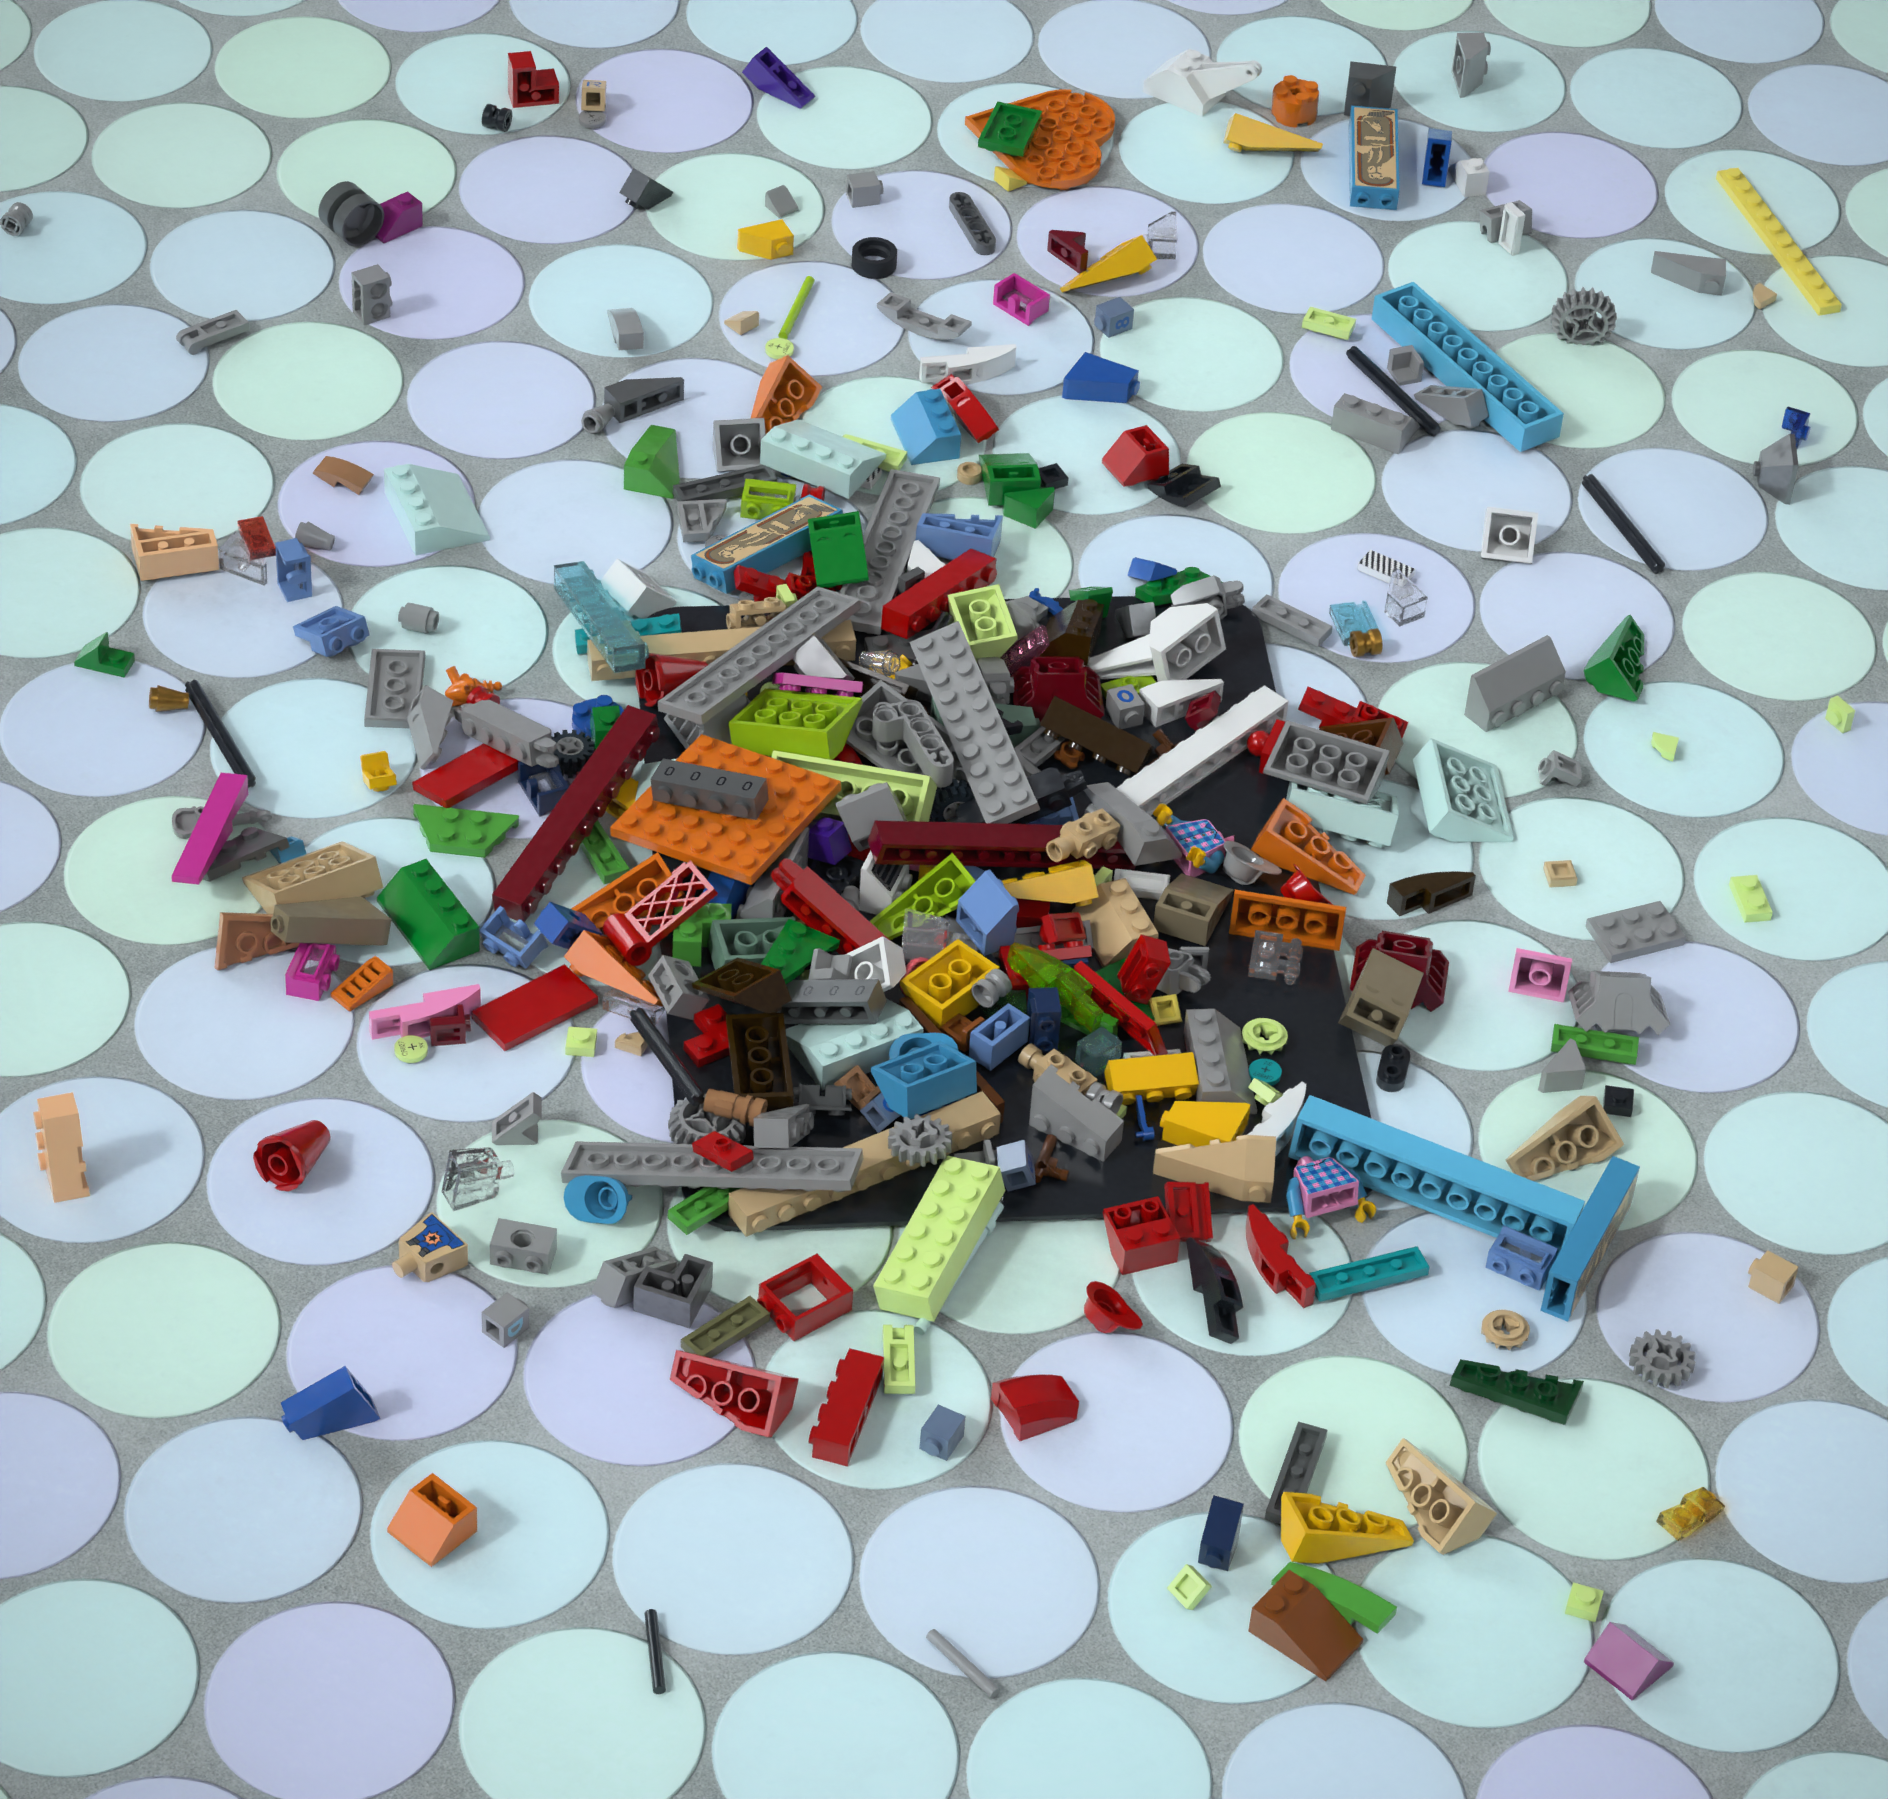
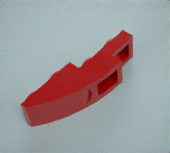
(967, 408)
(764, 585)
(1334, 712)
(1269, 1253)

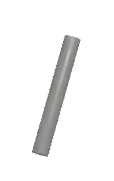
(963, 1663)

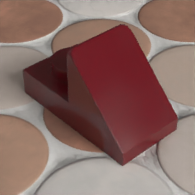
(1069, 248)

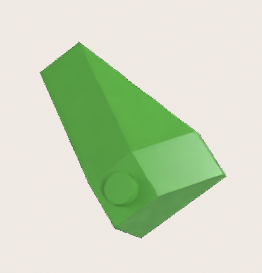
(653, 463)

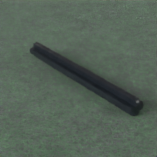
(1391, 389)
(1623, 524)
(219, 731)
(667, 1057)

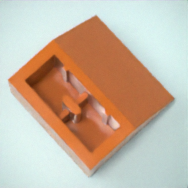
(433, 1520)

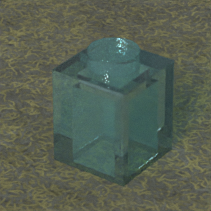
(1097, 1049)

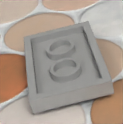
(1635, 931)

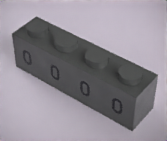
(709, 789)
(834, 1001)

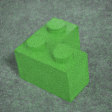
(695, 931)

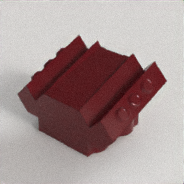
(1060, 678)
(1414, 952)

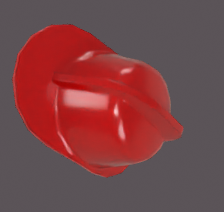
(1300, 888)
(1108, 1309)

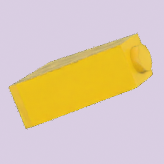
(1204, 1121)

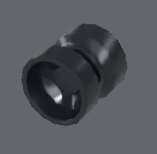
(496, 117)

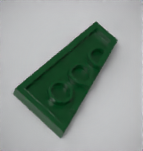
(1515, 1389)

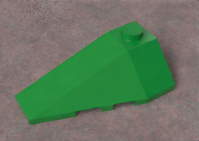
(1617, 664)

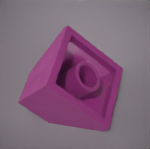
(401, 216)

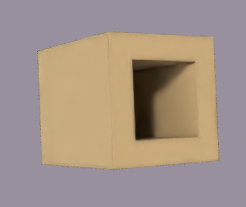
(593, 95)
(1772, 1276)

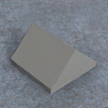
(737, 443)

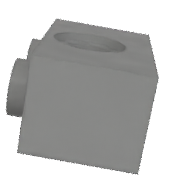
(523, 1246)

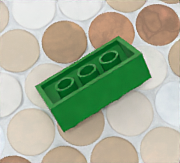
(429, 915)

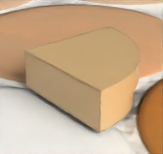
(1763, 296)
(631, 1043)

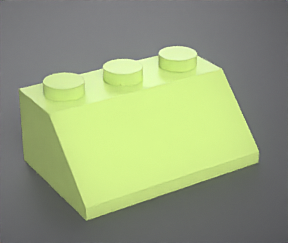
(984, 620)

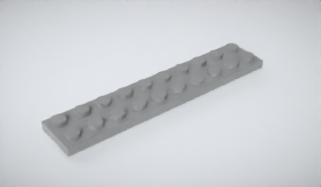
(889, 543)
(758, 655)
(974, 725)
(679, 1166)

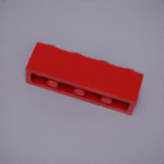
(847, 1407)

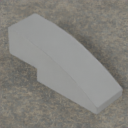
(626, 328)

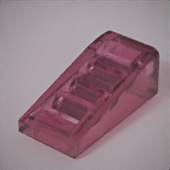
(1025, 649)

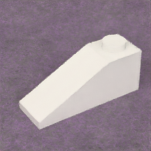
(1171, 698)

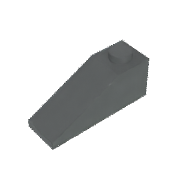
(641, 396)

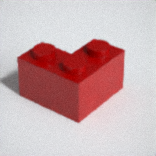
(530, 86)

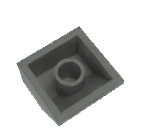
(1369, 86)

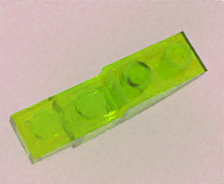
(1046, 971)

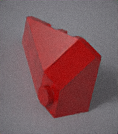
(743, 1394)

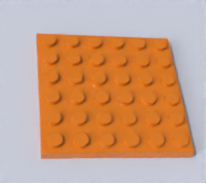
(725, 842)

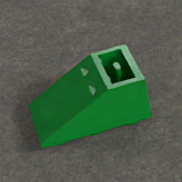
(1008, 474)
(838, 549)

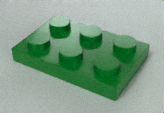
(1010, 129)

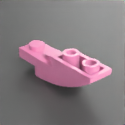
(415, 1018)

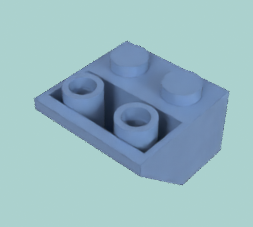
(988, 914)

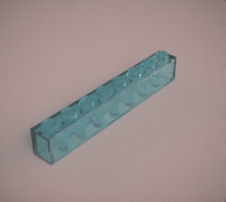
(600, 617)

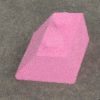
(1540, 975)

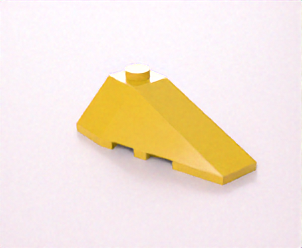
(1253, 135)
(1331, 1533)

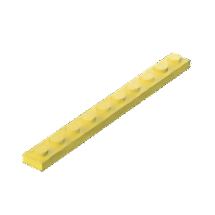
(1778, 241)

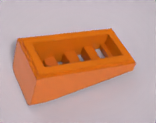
(374, 970)

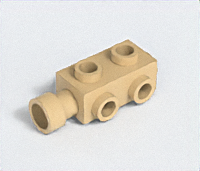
(753, 612)
(1084, 836)
(1069, 1071)

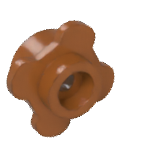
(1069, 756)

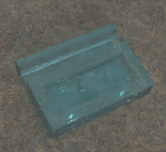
(1351, 617)

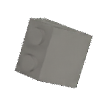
(1470, 61)

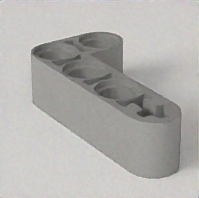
(911, 723)

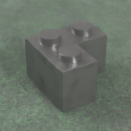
(676, 1295)

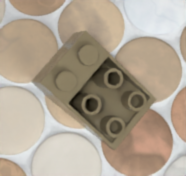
(1191, 908)
(1381, 998)

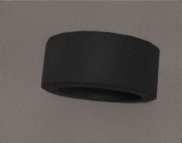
(874, 268)

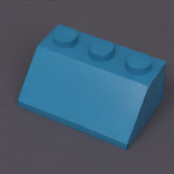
(927, 428)
(925, 1079)

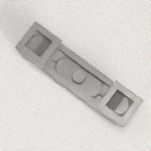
(900, 312)

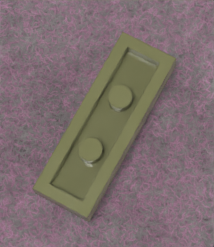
(726, 1328)

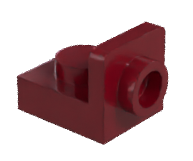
(1203, 710)
(450, 1029)

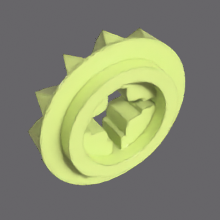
(1270, 1029)

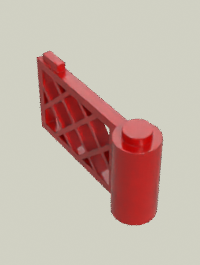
(627, 931)

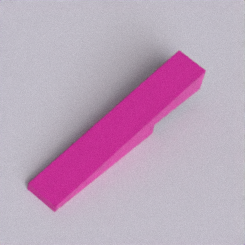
(211, 828)

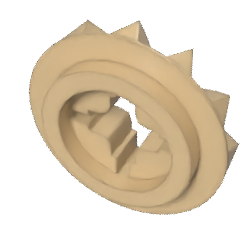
(1513, 1323)

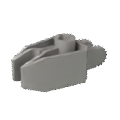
(1210, 591)
(996, 678)
(1182, 974)

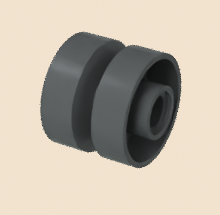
(351, 213)

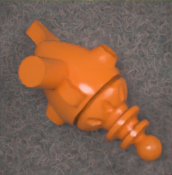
(463, 685)

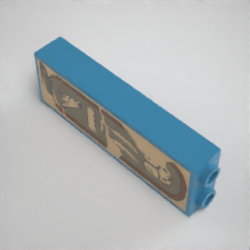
(1373, 157)
(761, 545)
(1590, 1238)

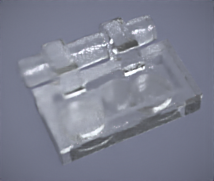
(1266, 955)

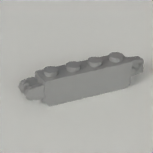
(508, 732)

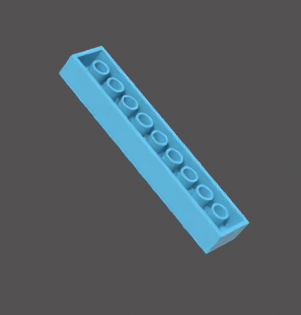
(1465, 361)
(1433, 1175)

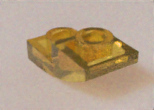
(1691, 1514)

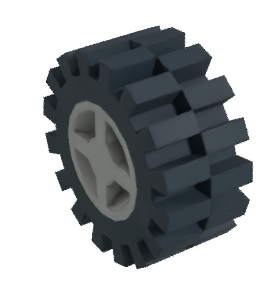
(572, 751)
(949, 798)

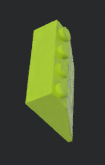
(795, 723)

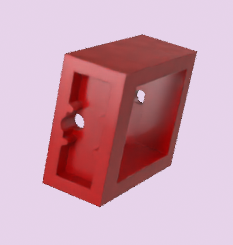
(823, 1278)

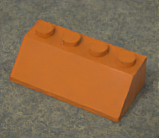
(1311, 922)

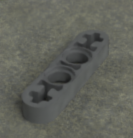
(981, 241)

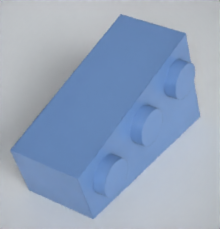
(953, 537)

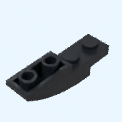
(1219, 1287)

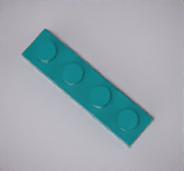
(650, 626)
(1369, 1273)

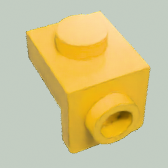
(377, 772)

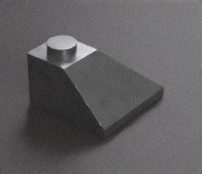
(1778, 468)

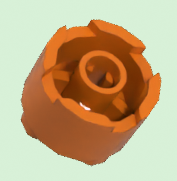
(1295, 101)

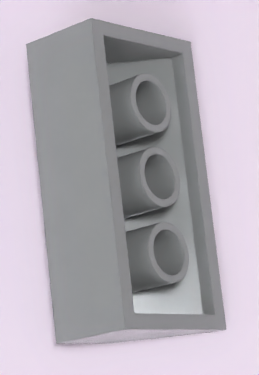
(1515, 684)
(764, 897)
(1218, 1058)

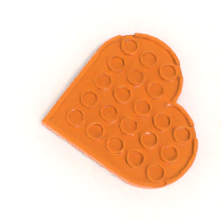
(1066, 140)

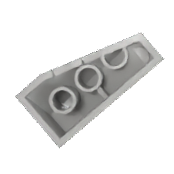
(1139, 832)

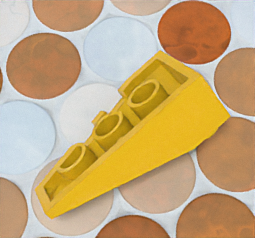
(1121, 261)
(1064, 884)

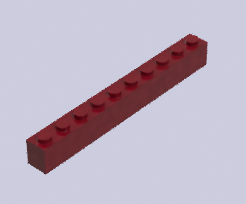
(576, 813)
(978, 845)

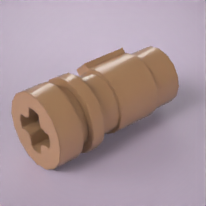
(734, 1106)

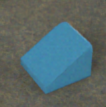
(295, 850)

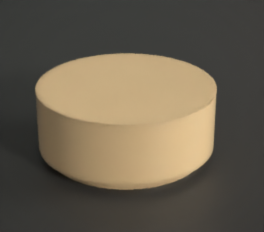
(969, 473)

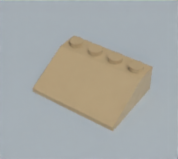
(316, 876)

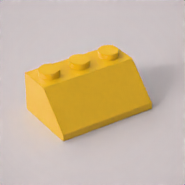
(945, 982)

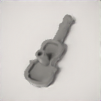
(186, 818)

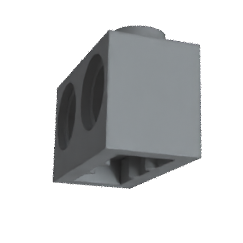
(371, 294)
(673, 985)

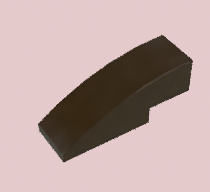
(1430, 891)

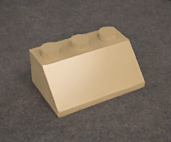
(1115, 921)

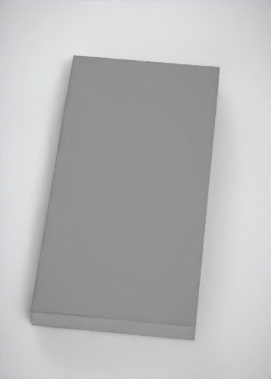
(392, 686)

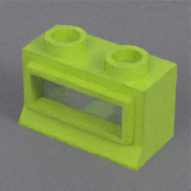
(765, 497)

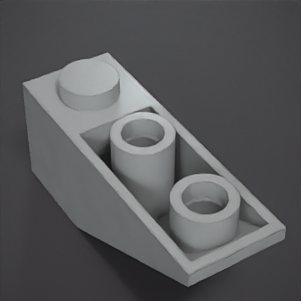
(427, 723)
(782, 1127)

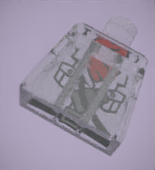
(926, 935)
(473, 1176)

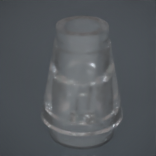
(882, 662)

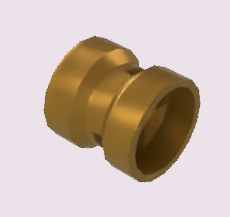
(1365, 642)

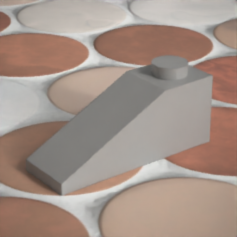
(1690, 271)
(1455, 404)
(620, 1274)

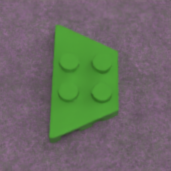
(463, 830)

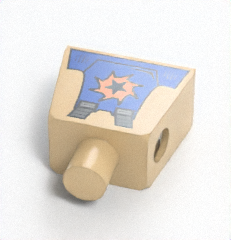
(430, 1250)

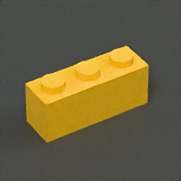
(1153, 1077)

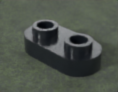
(1393, 1068)

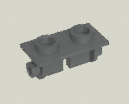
(833, 1101)

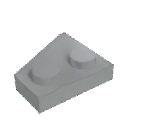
(699, 518)

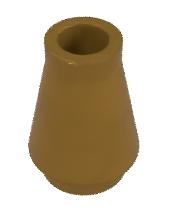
(167, 699)

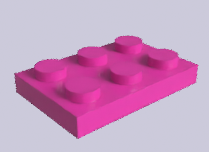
(816, 684)

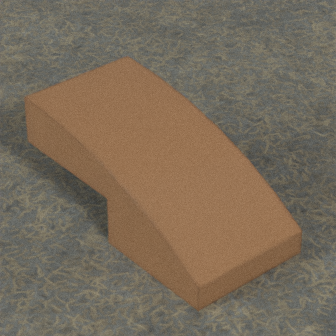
(348, 474)
(862, 1088)

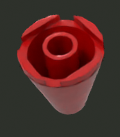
(664, 675)
(291, 1154)

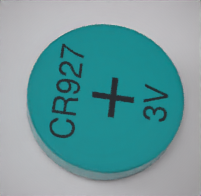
(1265, 1070)

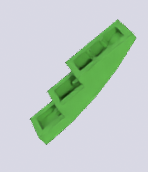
(1348, 1598)

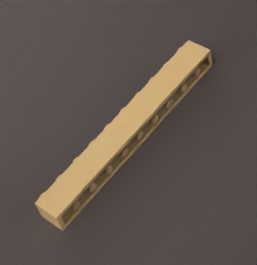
(711, 645)
(758, 1209)

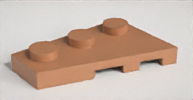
(246, 937)

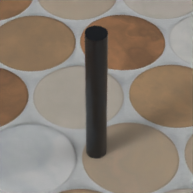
(654, 1650)

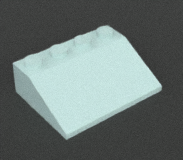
(819, 457)
(433, 508)
(1461, 795)
(1348, 817)
(834, 1049)

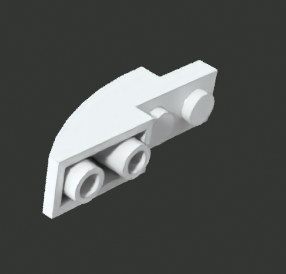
(973, 367)
(1281, 1116)

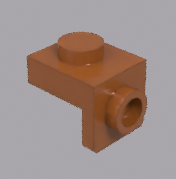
(959, 1030)

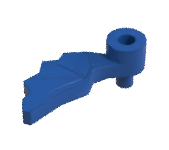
(1053, 606)
(1147, 1132)

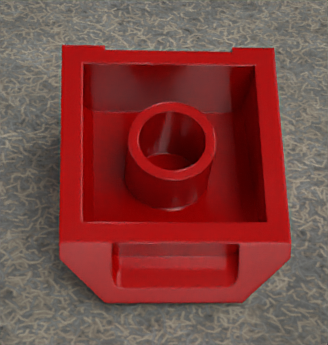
(1035, 1403)

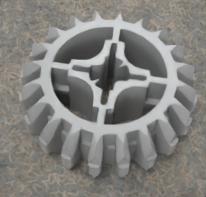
(1582, 309)
(691, 1123)

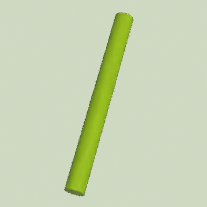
(796, 307)

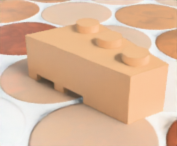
(173, 553)
(61, 1146)

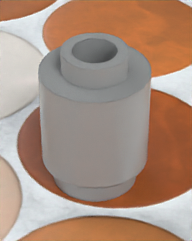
(418, 618)

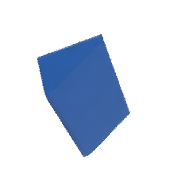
(1149, 570)

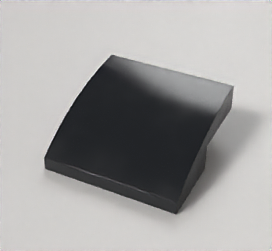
(1184, 485)

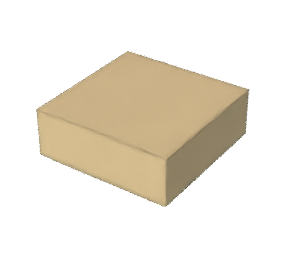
(1560, 873)

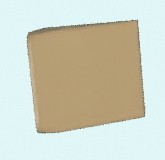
(743, 321)

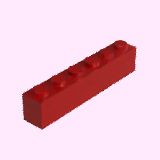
(929, 597)

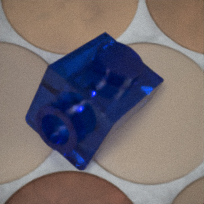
(1797, 422)

